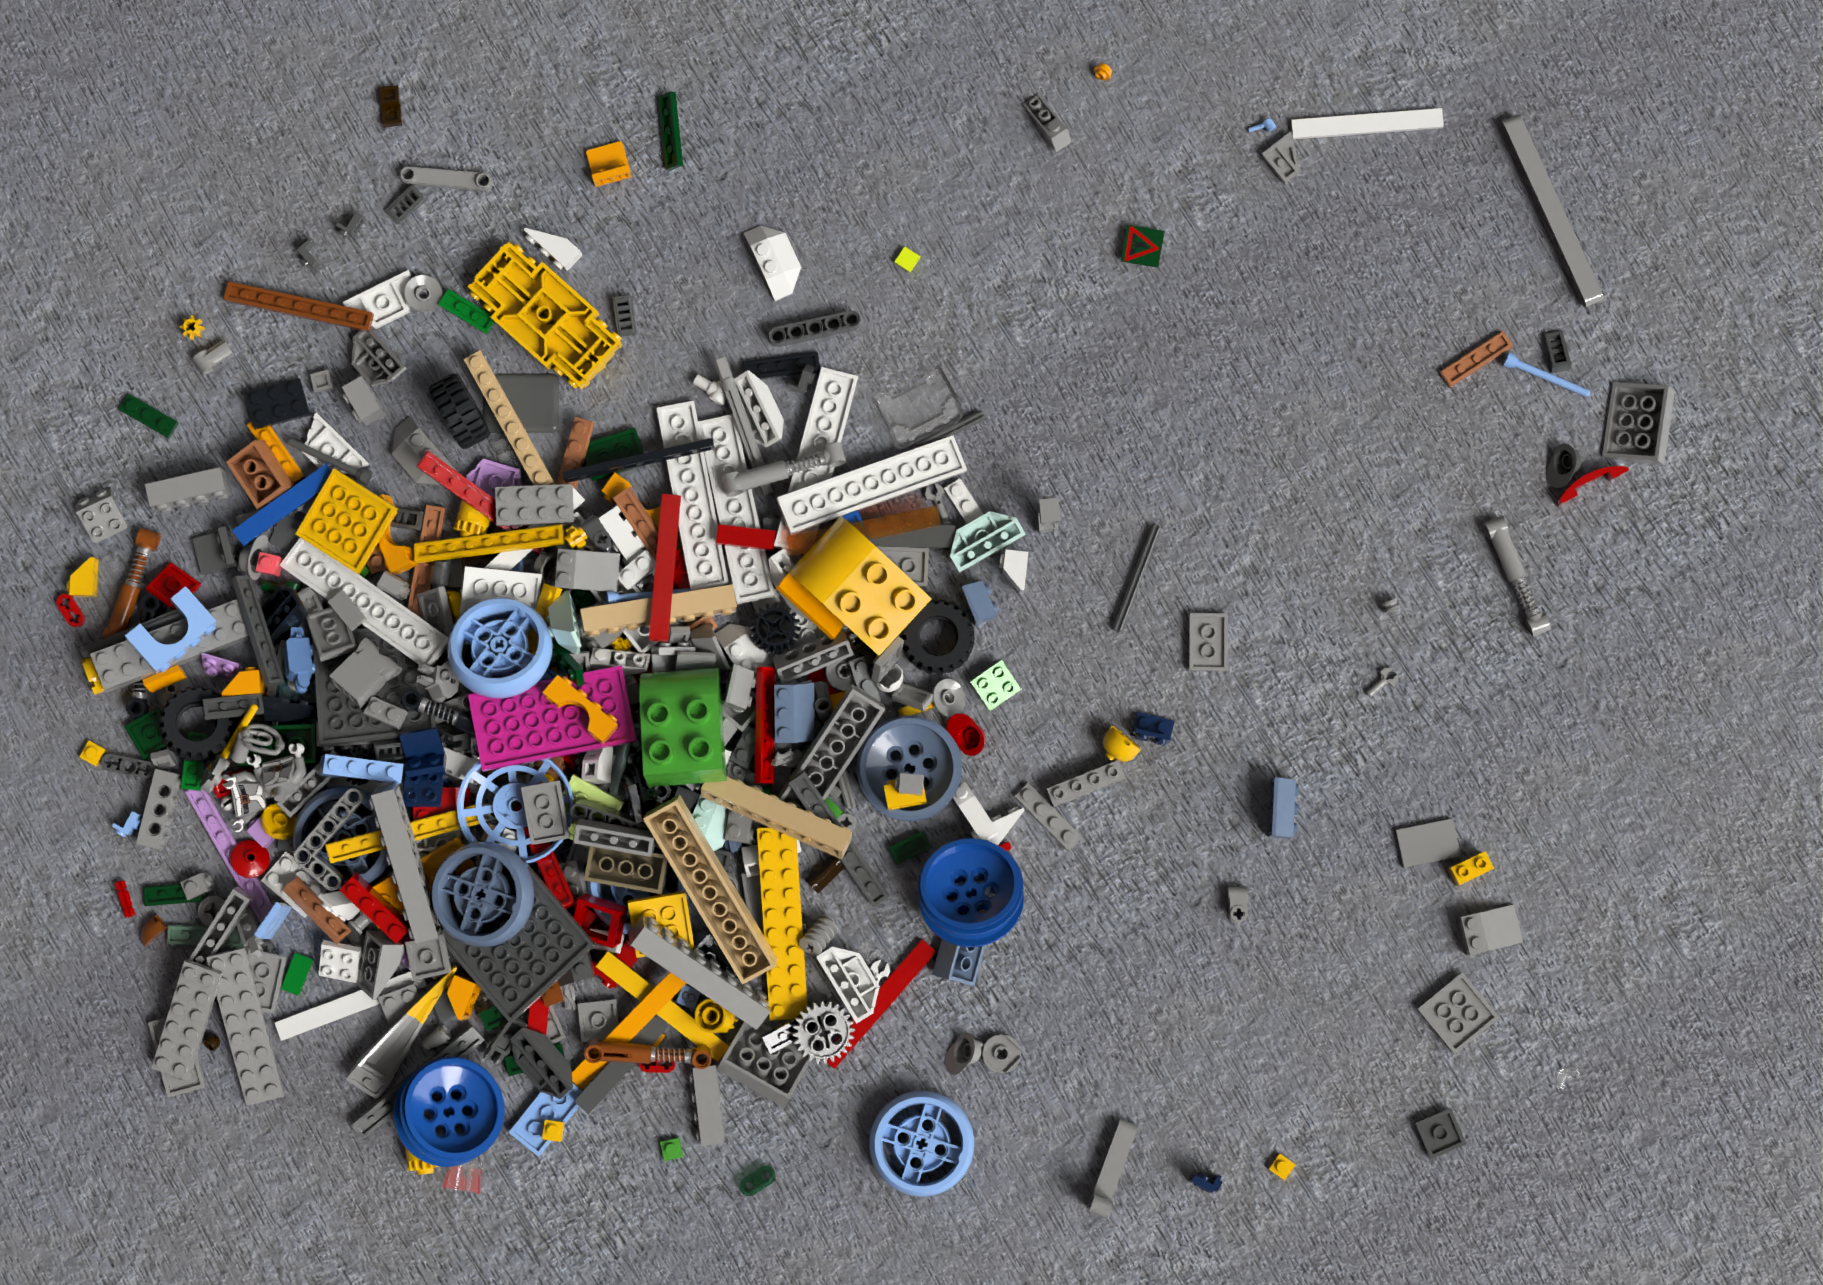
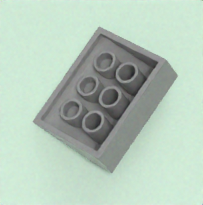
(1638, 423)
(765, 1073)

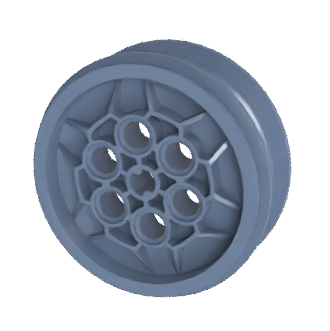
(899, 735)

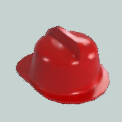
(966, 734)

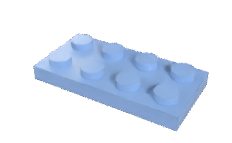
(531, 1124)

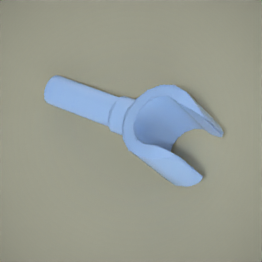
(1268, 124)

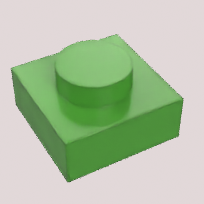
(671, 1149)

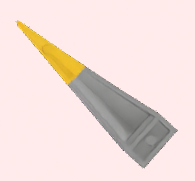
(381, 1061)

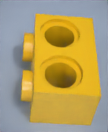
(1470, 868)

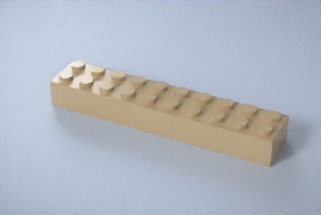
(710, 889)

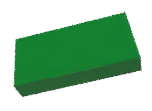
(297, 974)

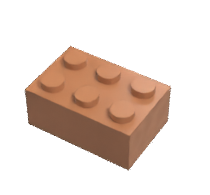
(260, 473)

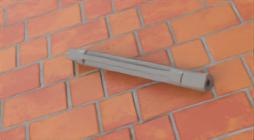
(740, 417)

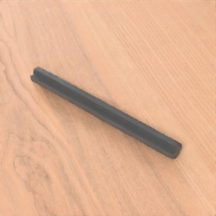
(1136, 578)
(149, 625)

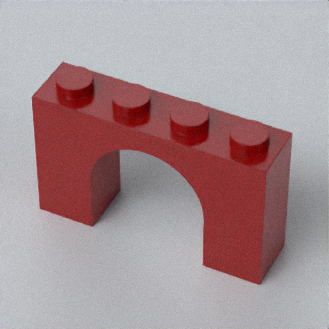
(627, 953)

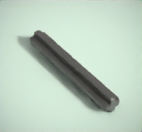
(953, 429)

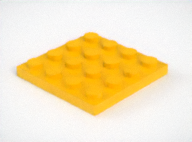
(346, 521)

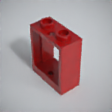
(617, 921)

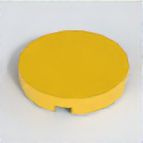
(277, 823)

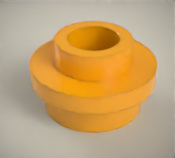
(1103, 71)

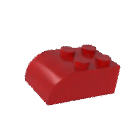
(448, 804)

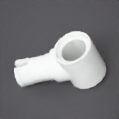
(713, 389)

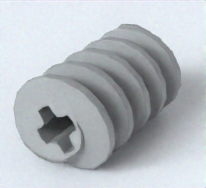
(819, 935)

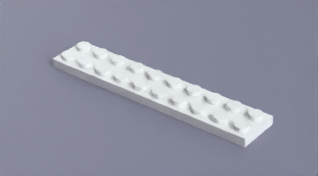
(824, 426)
(871, 484)
(697, 512)
(747, 565)
(383, 613)

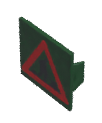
(1142, 246)

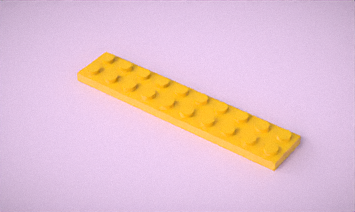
(782, 922)

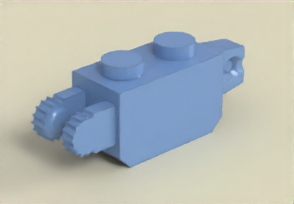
(298, 660)

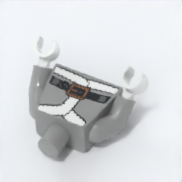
(280, 775)
(247, 796)

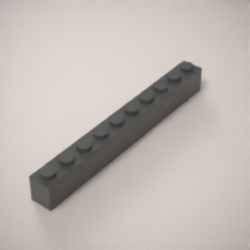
(934, 538)

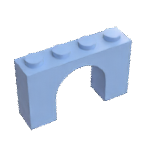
(160, 655)
(360, 768)

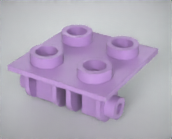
(220, 667)

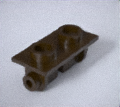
(825, 873)

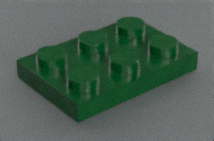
(612, 448)

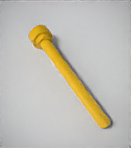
(243, 724)

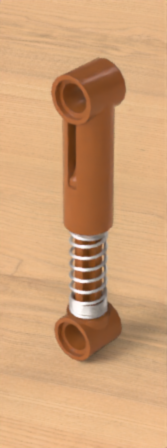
(147, 542)
(644, 1053)

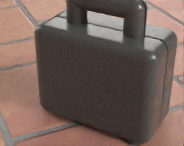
(533, 399)

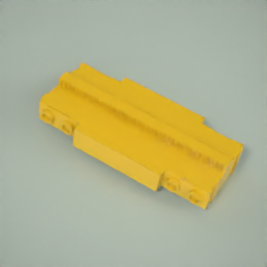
(545, 315)

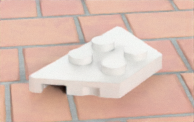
(384, 300)
(328, 441)

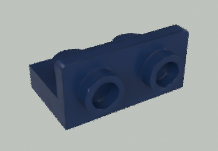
(1203, 1182)

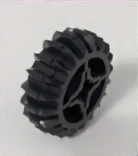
(769, 635)

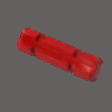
(124, 899)

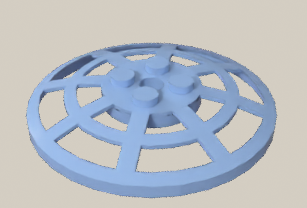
(502, 805)

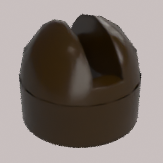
(211, 1042)

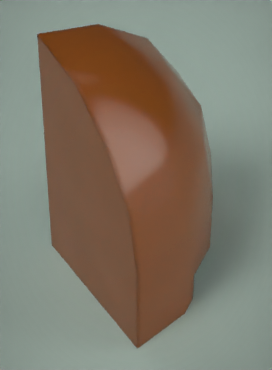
(152, 929)

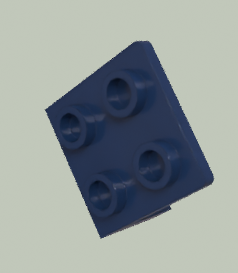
(1153, 728)
(423, 752)
(425, 790)

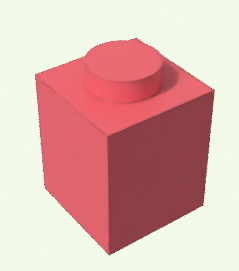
(269, 564)

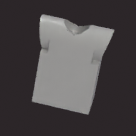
(364, 673)

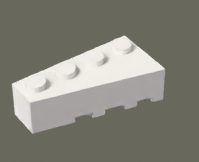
(624, 537)
(458, 764)

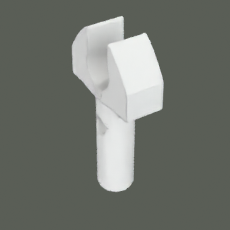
(877, 976)

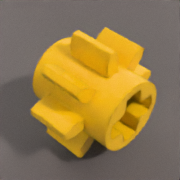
(186, 326)
(575, 537)
(622, 645)

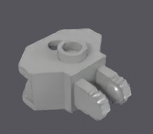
(438, 681)

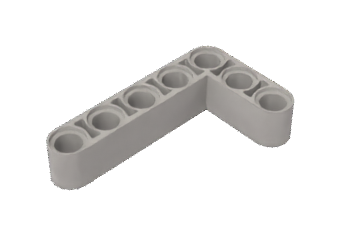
(325, 836)
(1101, 1197)

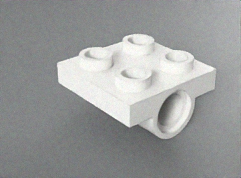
(340, 961)

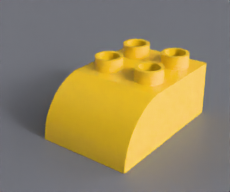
(860, 585)

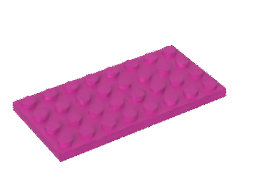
(534, 729)

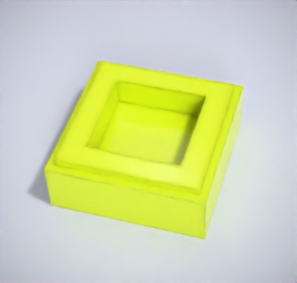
(907, 259)

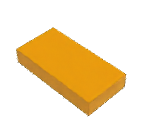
(164, 679)

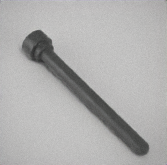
(364, 476)

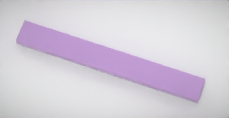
(225, 844)

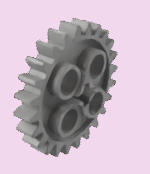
(839, 1025)

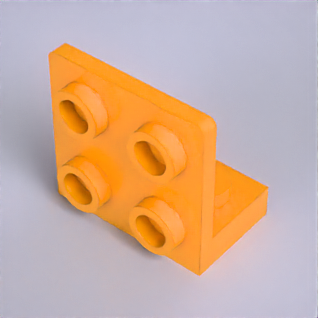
(608, 164)

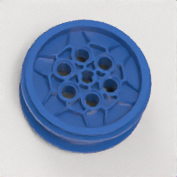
(967, 862)
(475, 1091)

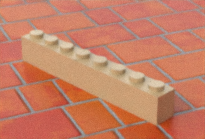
(508, 419)
(637, 613)
(779, 815)

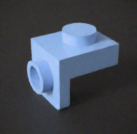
(133, 823)

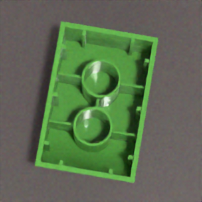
(682, 727)

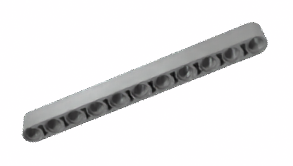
(1551, 211)

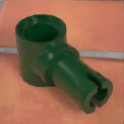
(271, 586)

